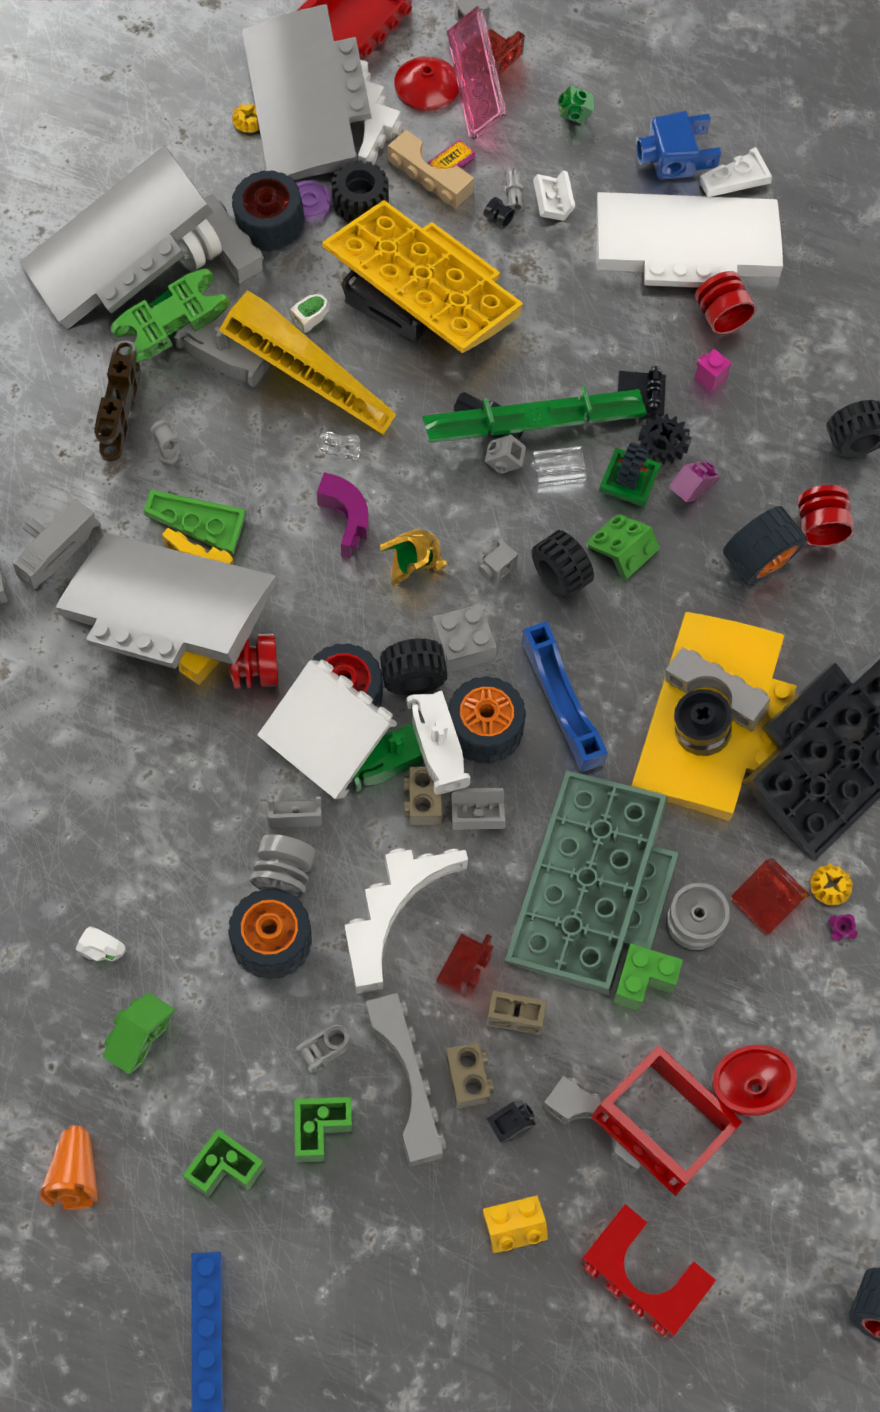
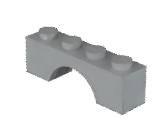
(691, 672)
(571, 1102)

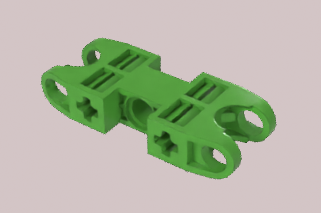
(171, 314)

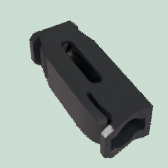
(380, 307)

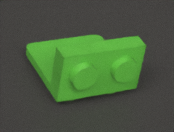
(626, 542)

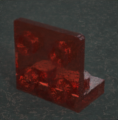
(506, 50)
(769, 895)
(464, 964)

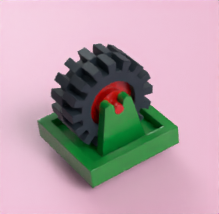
(630, 475)

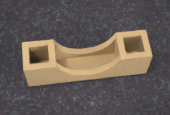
(449, 184)

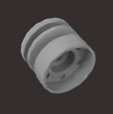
(283, 864)

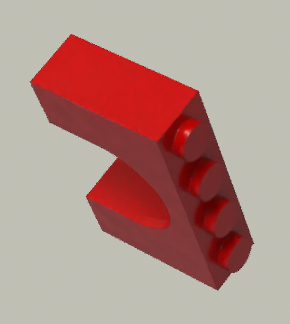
(664, 1310)

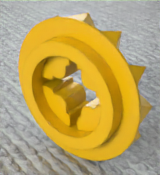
(239, 118)
(829, 895)

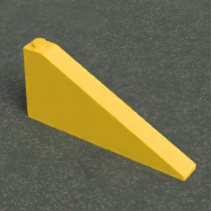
(279, 342)

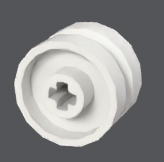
(199, 245)

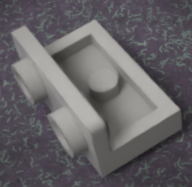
(478, 808)

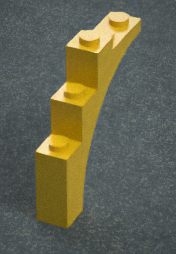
(194, 665)

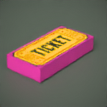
(455, 155)

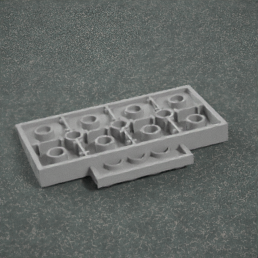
(305, 92)
(118, 240)
(164, 602)

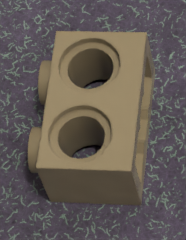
(421, 796)
(516, 1012)
(462, 1076)

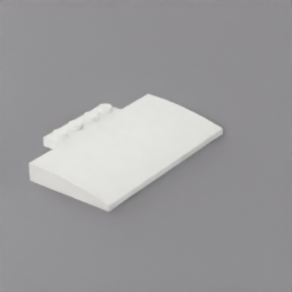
(687, 237)

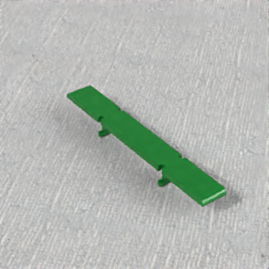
(534, 415)

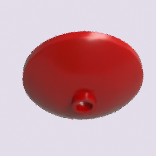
(426, 83)
(752, 1070)

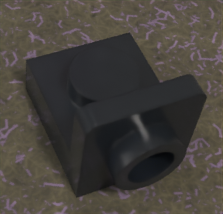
(511, 1120)

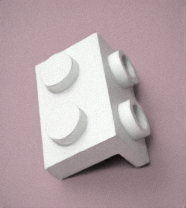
(554, 196)

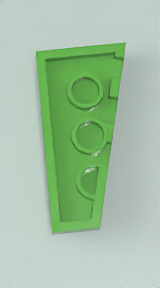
(203, 520)

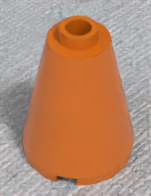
(71, 1172)

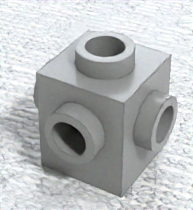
(505, 454)

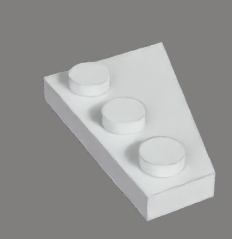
(739, 175)

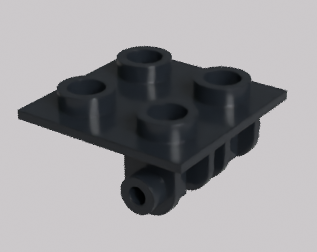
(650, 385)

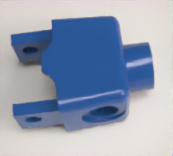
(674, 147)

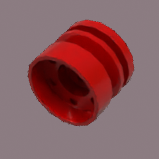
(725, 302)
(826, 515)
(256, 661)

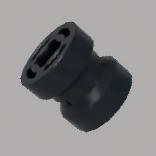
(498, 212)

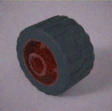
(269, 209)

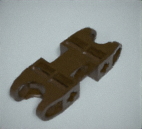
(115, 407)

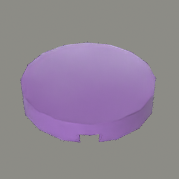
(315, 199)

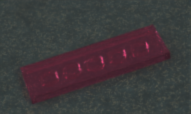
(476, 73)

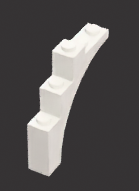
(384, 121)
(384, 902)

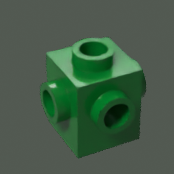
(576, 104)

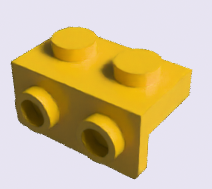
(515, 1224)

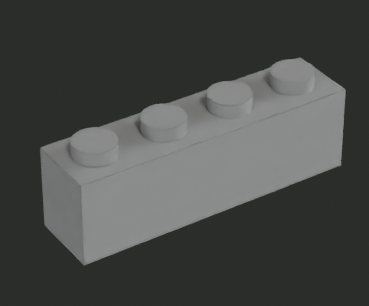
(237, 251)

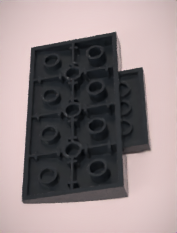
(824, 758)

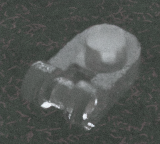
(339, 445)

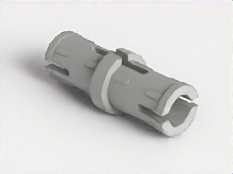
(514, 188)

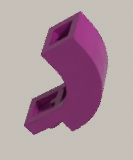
(347, 499)

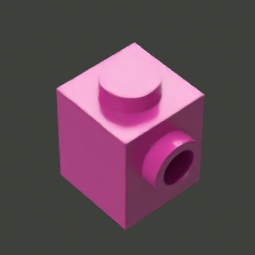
(712, 370)

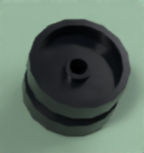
(703, 722)

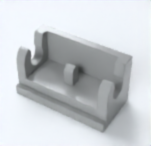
(295, 813)

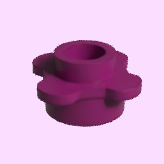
(843, 920)

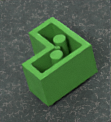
(644, 969)
(136, 1031)
(314, 1119)
(220, 1158)

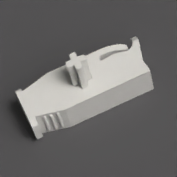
(438, 742)

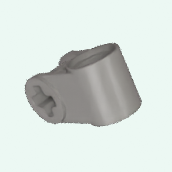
(322, 1048)

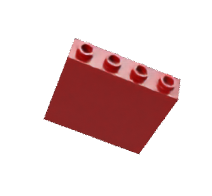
(364, 19)

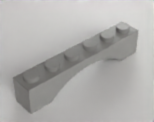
(389, 1025)

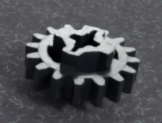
(666, 436)

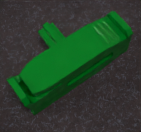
(391, 757)

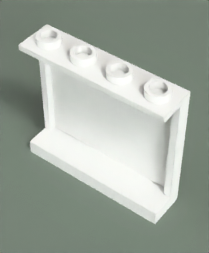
(326, 727)

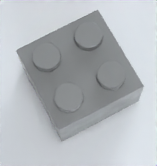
(464, 637)

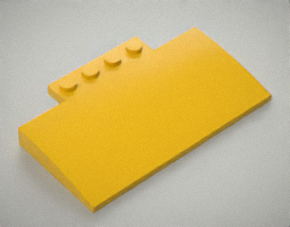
(426, 275)
(714, 781)

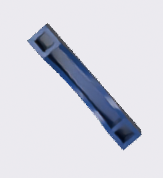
(576, 727)
(207, 1332)

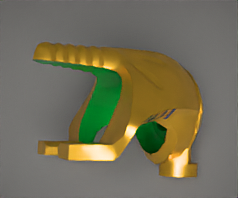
(413, 547)

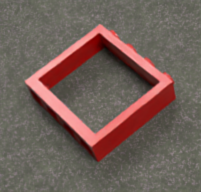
(641, 1145)

